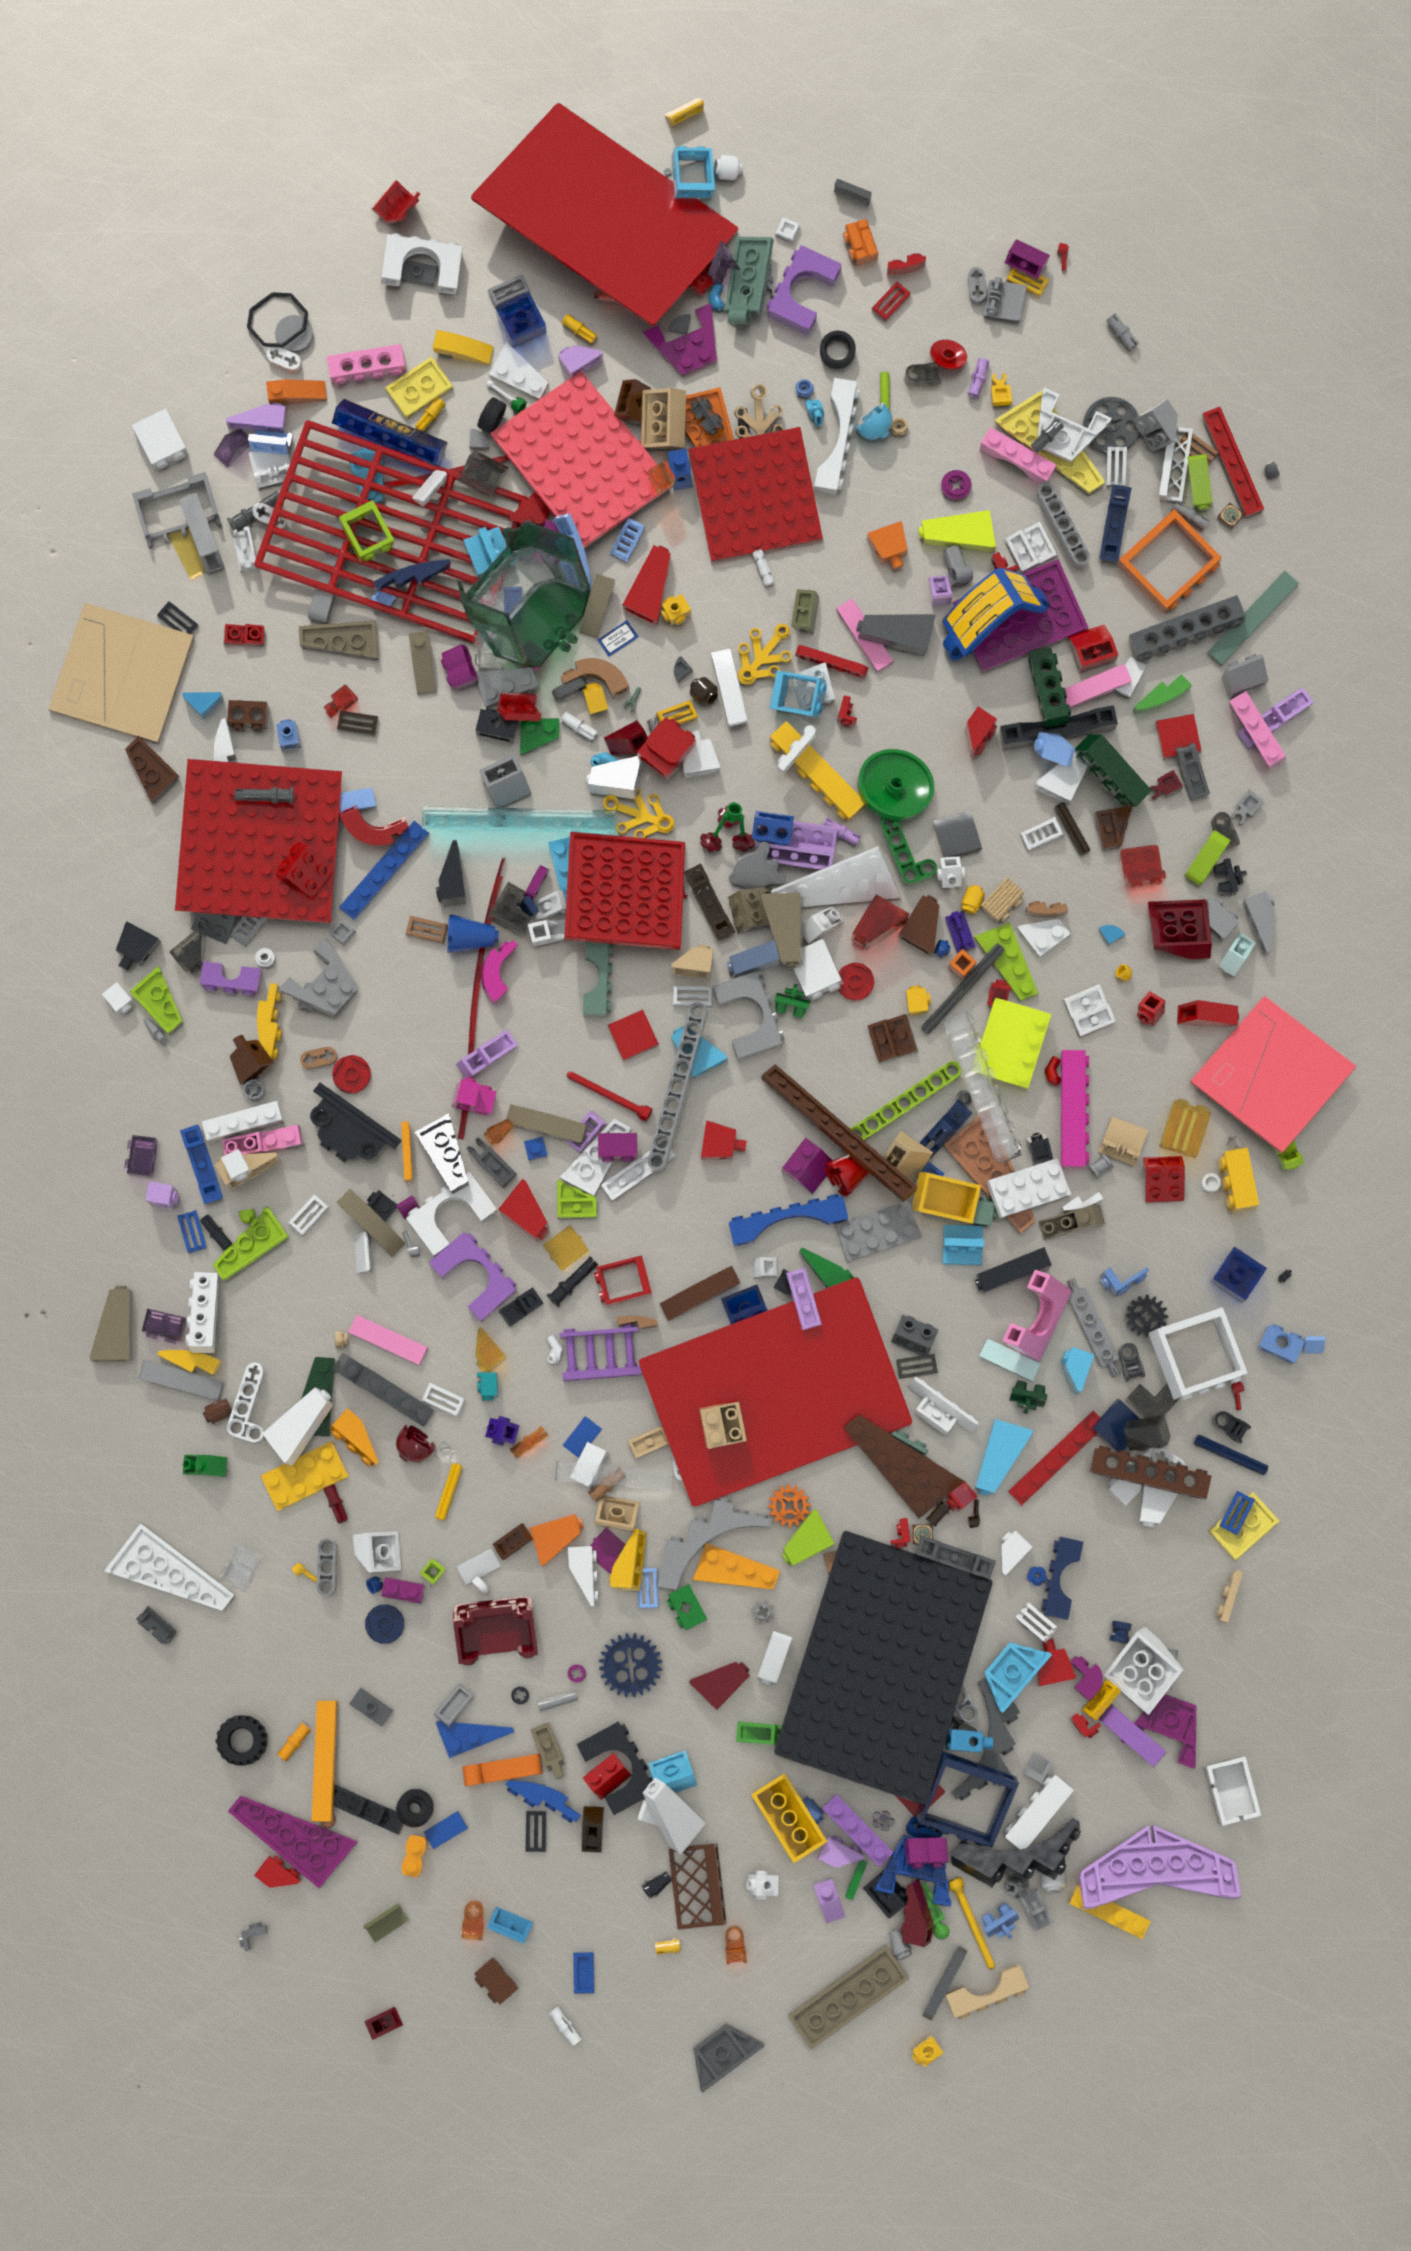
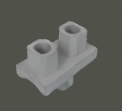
(1037, 1910)

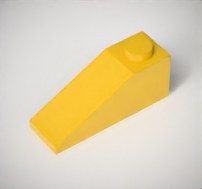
(628, 1567)

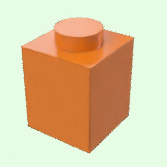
(962, 964)

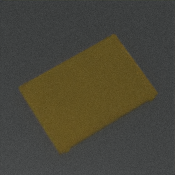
(187, 552)

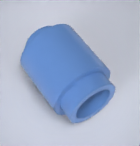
(813, 1809)

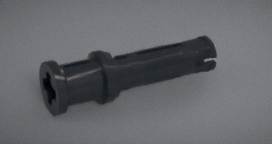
(565, 1288)

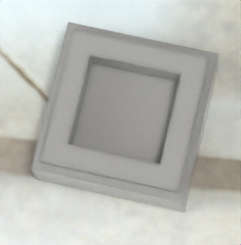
(342, 932)

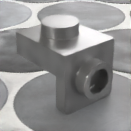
(255, 1930)

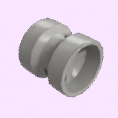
(254, 1090)

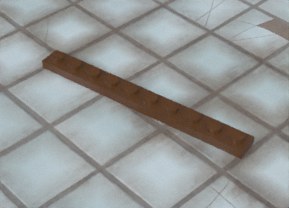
(839, 1133)

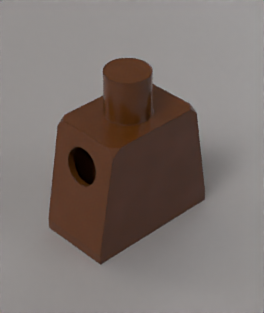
(249, 1059)

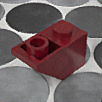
(627, 739)

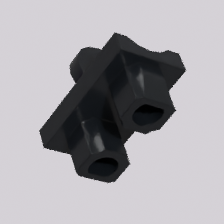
(1229, 886)

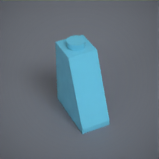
(707, 1056)

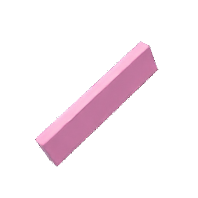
(875, 652)
(388, 1340)

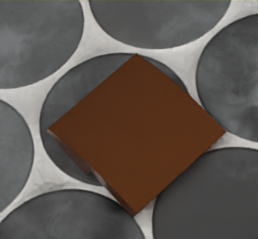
(892, 1038)

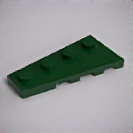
(321, 1377)

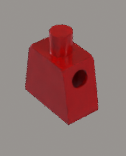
(720, 1142)
(1056, 1668)

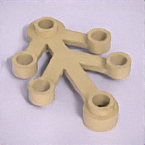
(758, 425)

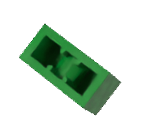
(687, 1596)

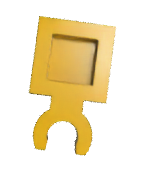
(1000, 392)

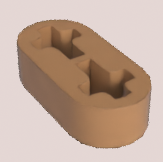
(317, 1053)

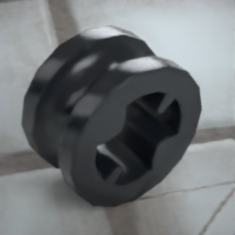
(522, 1689)

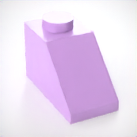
(579, 359)

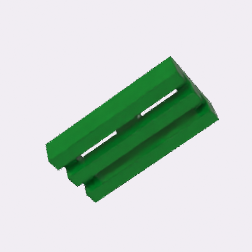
(856, 1879)

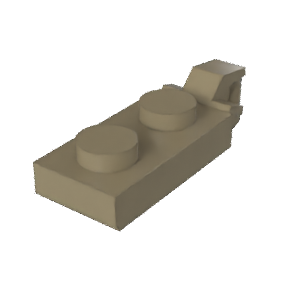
(549, 1749)

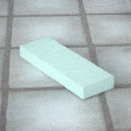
(1010, 1360)

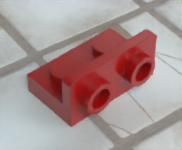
(518, 707)

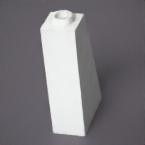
(297, 1426)
(674, 1817)

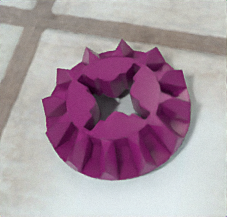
(954, 476)

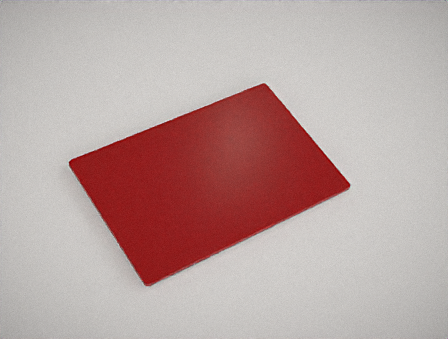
(604, 214)
(790, 1388)

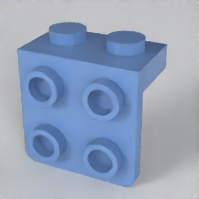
(1112, 1283)

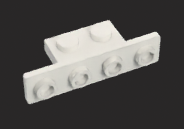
(938, 1410)

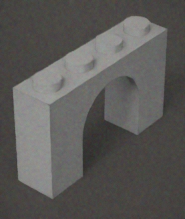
(750, 988)

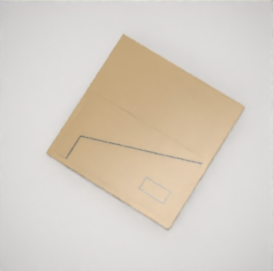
(121, 673)

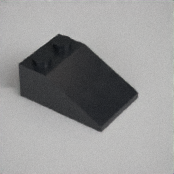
(451, 883)

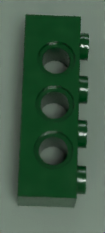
(1051, 714)

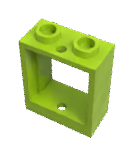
(358, 514)

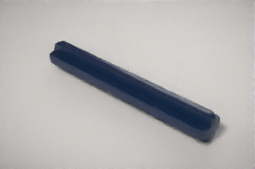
(1231, 1454)

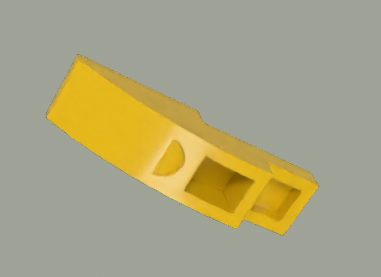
(268, 1030)

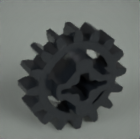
(1155, 1316)

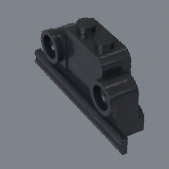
(348, 1129)

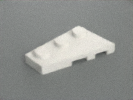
(518, 373)

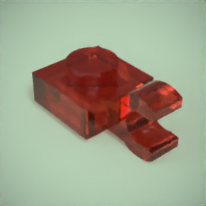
(342, 698)

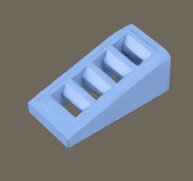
(635, 525)

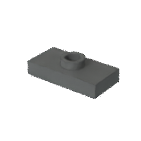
(419, 272)
(371, 1707)

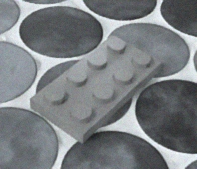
(878, 1231)

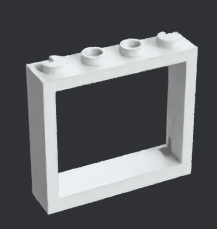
(1168, 1363)

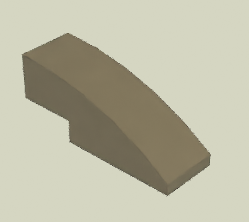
(597, 605)

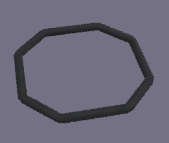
(264, 300)

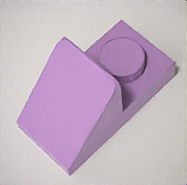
(829, 1900)

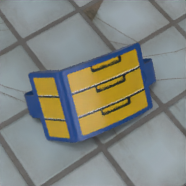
(987, 607)

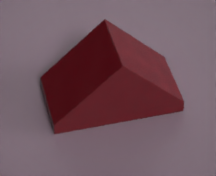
(383, 2023)

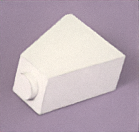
(616, 778)
(1062, 780)
(1155, 1504)
(774, 1658)

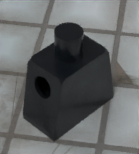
(135, 946)

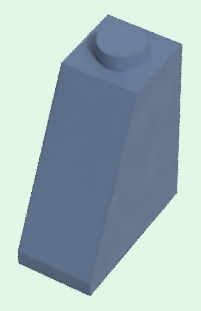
(754, 959)

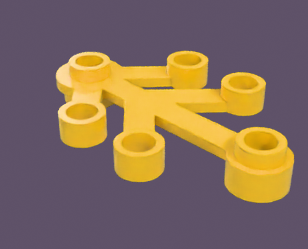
(762, 657)
(642, 815)

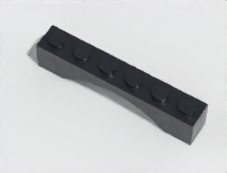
(1081, 724)

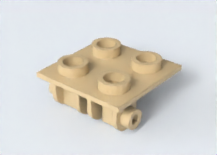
(1123, 1141)

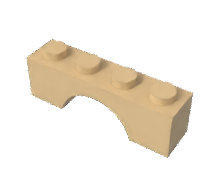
(1011, 1983)

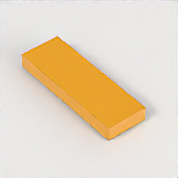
(407, 1157)

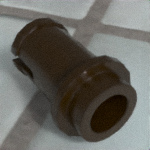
(939, 1512)

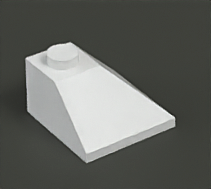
(378, 1551)

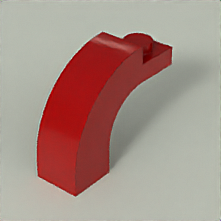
(369, 833)

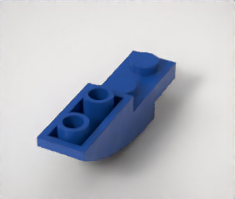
(536, 1793)

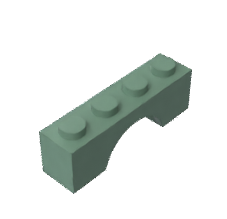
(595, 1002)

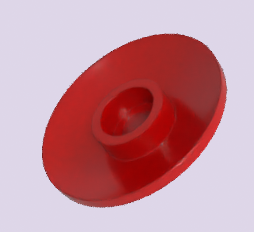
(948, 354)

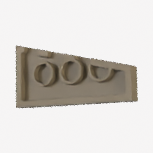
(344, 638)

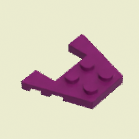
(691, 350)
(1175, 1720)

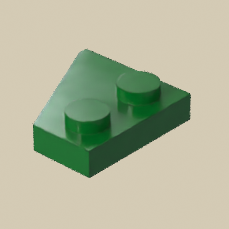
(537, 734)

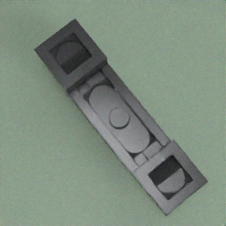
(955, 1557)

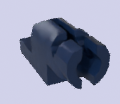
(947, 1126)

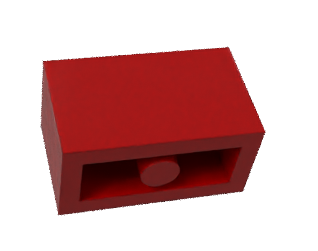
(607, 1776)

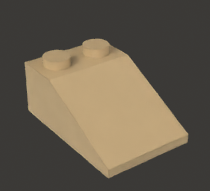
(256, 1162)

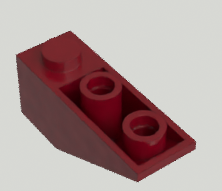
(918, 1919)

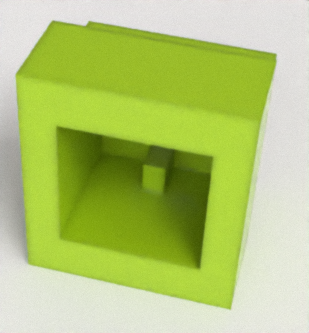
(426, 1571)

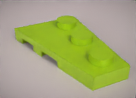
(157, 1000)

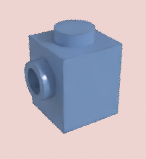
(288, 734)

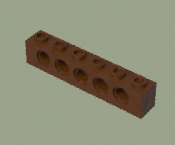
(1198, 1490)

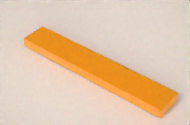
(324, 1761)

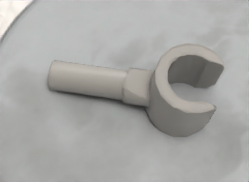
(412, 1250)

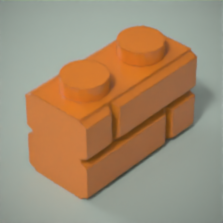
(861, 242)

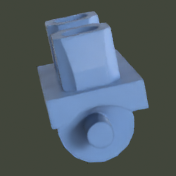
(994, 1926)

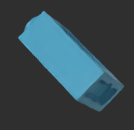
(693, 190)
(780, 691)

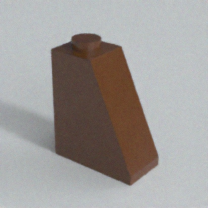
(922, 925)

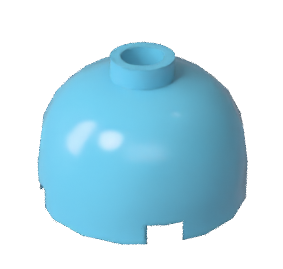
(876, 423)

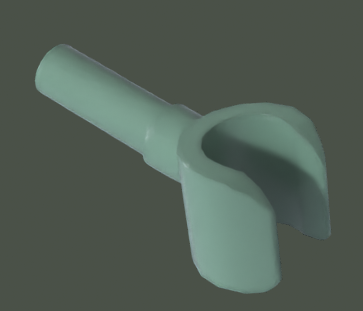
(633, 699)

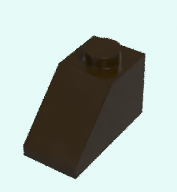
(592, 1829)

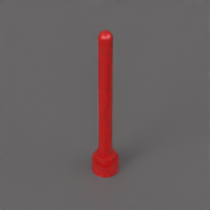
(642, 1111)

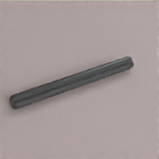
(963, 988)

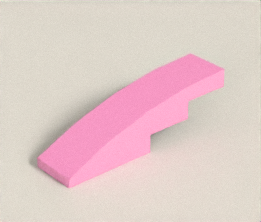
(1097, 686)

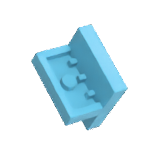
(484, 548)
(962, 1245)
(674, 1771)

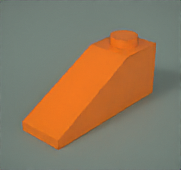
(295, 391)

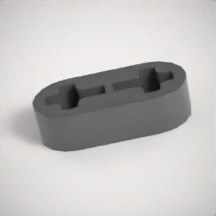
(569, 689)

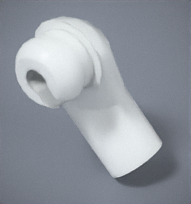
(556, 1350)

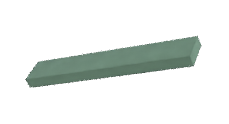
(1254, 618)

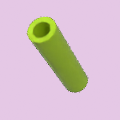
(885, 389)

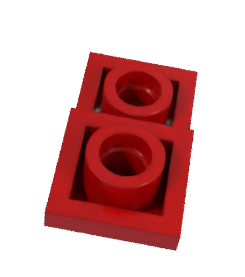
(913, 263)
(243, 635)

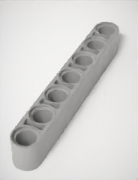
(322, 601)

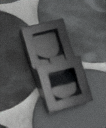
(521, 1307)

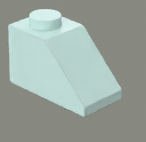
(1237, 954)

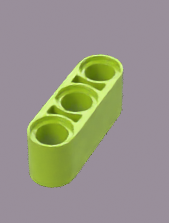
(1207, 858)

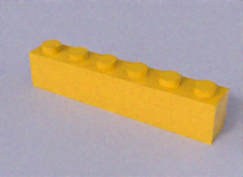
(819, 774)

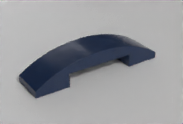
(1115, 523)

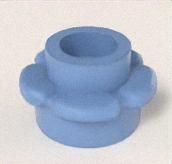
(804, 383)

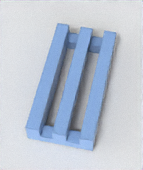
(648, 1605)

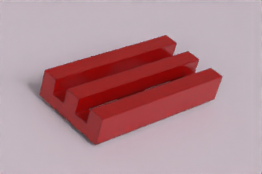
(880, 313)

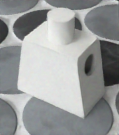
(701, 759)

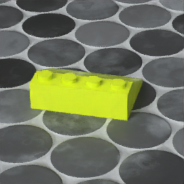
(1014, 1041)

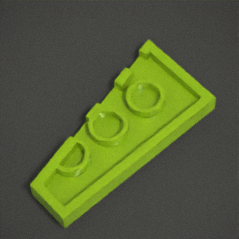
(258, 1239)

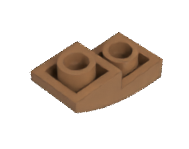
(1040, 909)

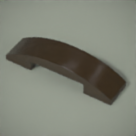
(709, 902)

